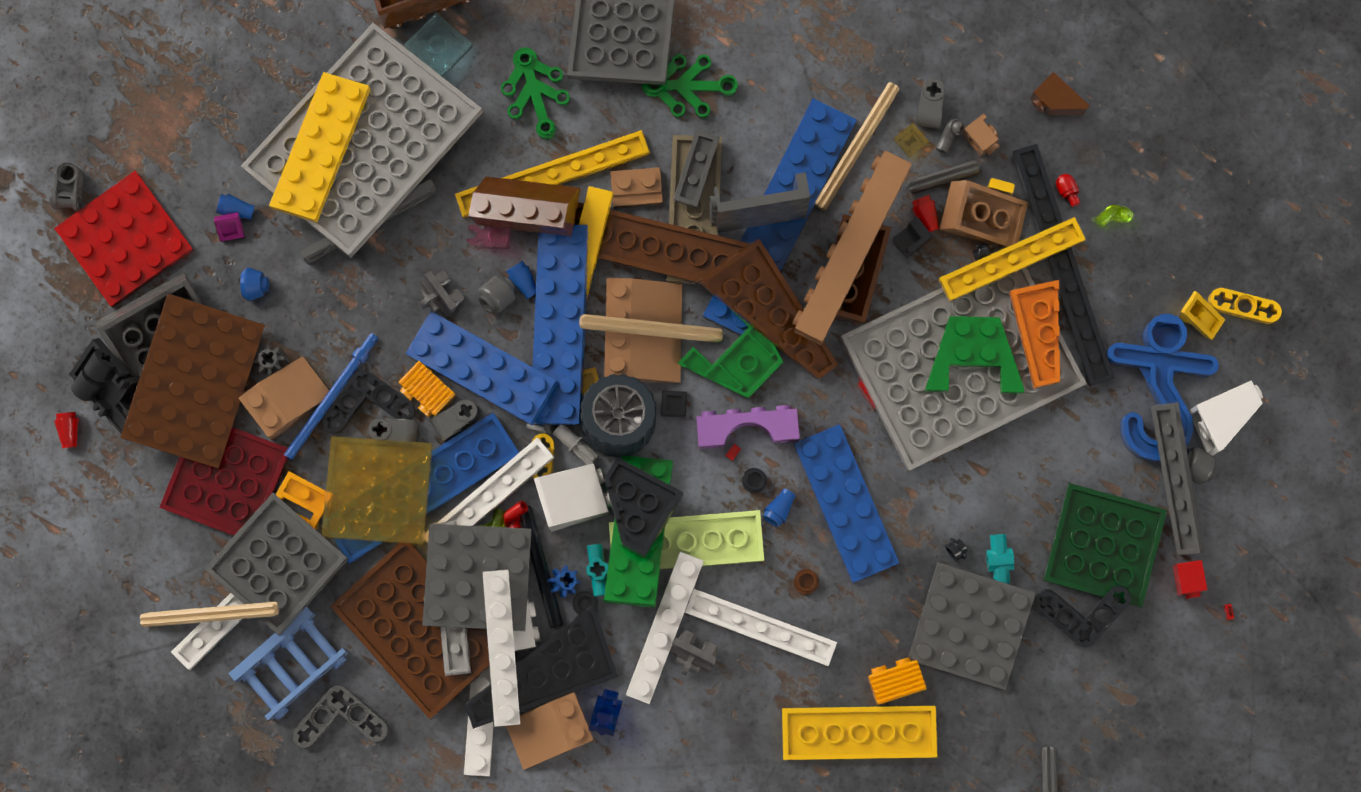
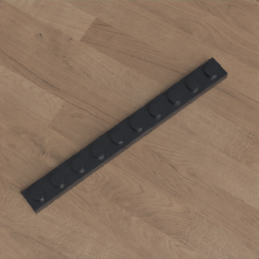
(1064, 268)

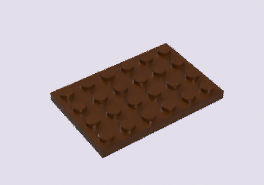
(192, 381)
(387, 617)

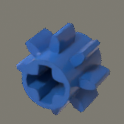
(560, 586)

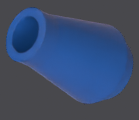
(231, 204)
(522, 279)
(779, 508)

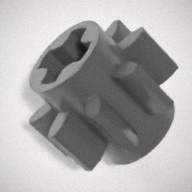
(272, 354)

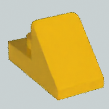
(1201, 316)

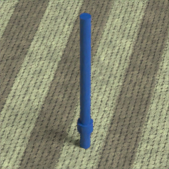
(359, 356)

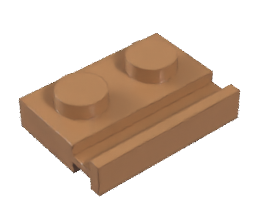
(636, 187)

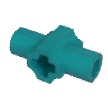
(596, 556)
(1000, 558)

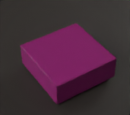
(229, 227)

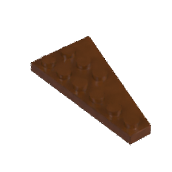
(762, 297)

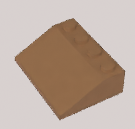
(643, 356)

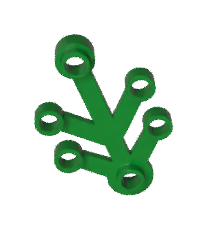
(685, 86)
(533, 88)

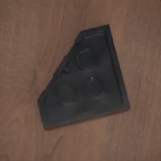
(639, 505)

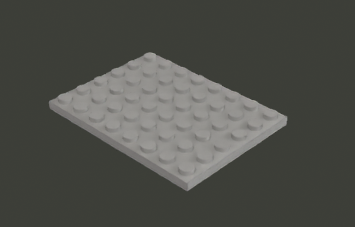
(399, 138)
(897, 358)

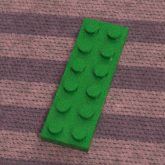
(630, 577)

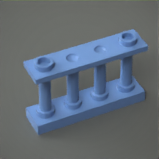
(265, 655)

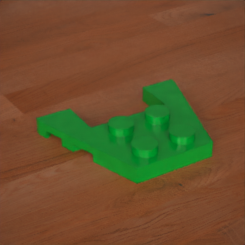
(974, 344)
(741, 366)

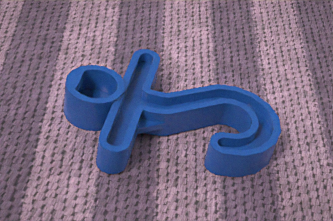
(1158, 364)

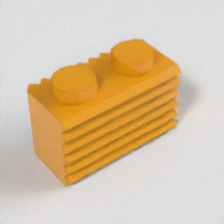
(427, 390)
(896, 681)

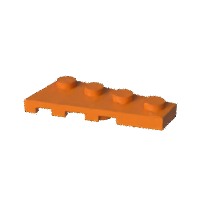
(1037, 321)

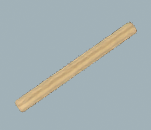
(857, 146)
(650, 328)
(209, 614)

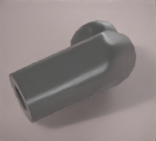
(953, 127)

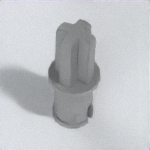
(575, 444)

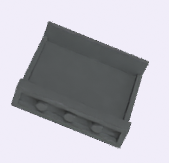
(760, 209)

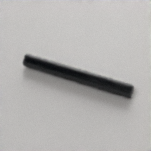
(541, 570)

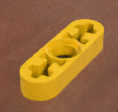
(1261, 316)

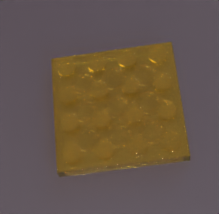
(377, 490)

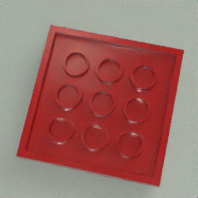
(123, 239)

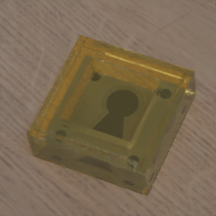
(910, 140)

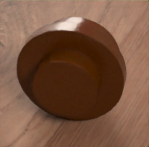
(806, 581)

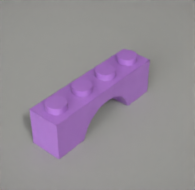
(778, 424)

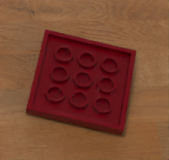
(234, 491)

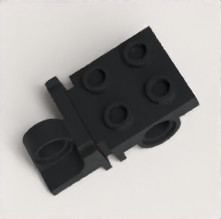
(104, 380)

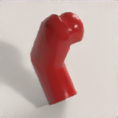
(513, 514)

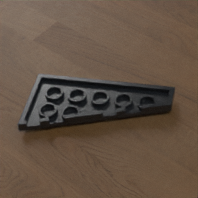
(559, 666)

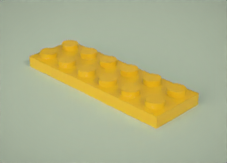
(320, 147)
(859, 732)

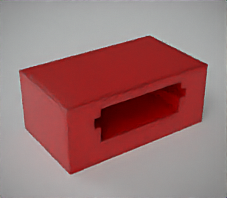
(733, 452)
(1228, 611)

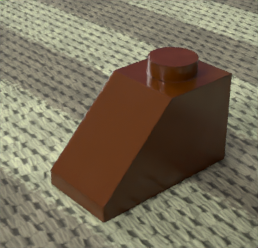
(1058, 98)

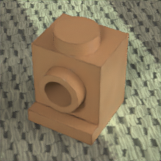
(981, 136)

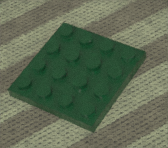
(1104, 544)

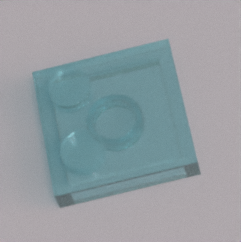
(438, 45)

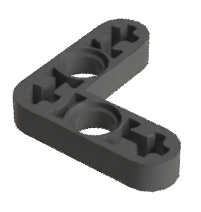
(334, 711)

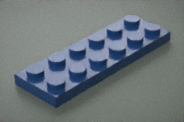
(481, 368)
(846, 503)

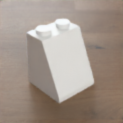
(1225, 415)
(572, 496)

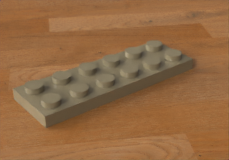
(684, 215)

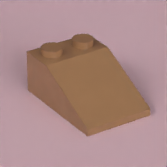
(983, 214)
(285, 398)
(550, 731)

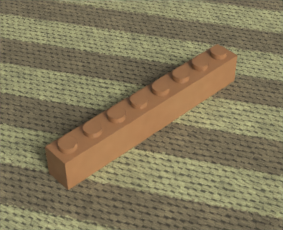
(852, 247)

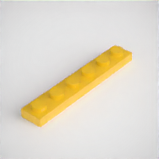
(1011, 259)

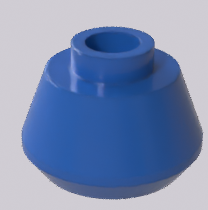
(253, 284)

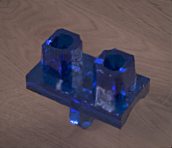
(606, 713)

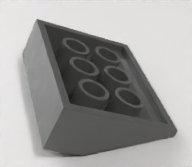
(133, 325)

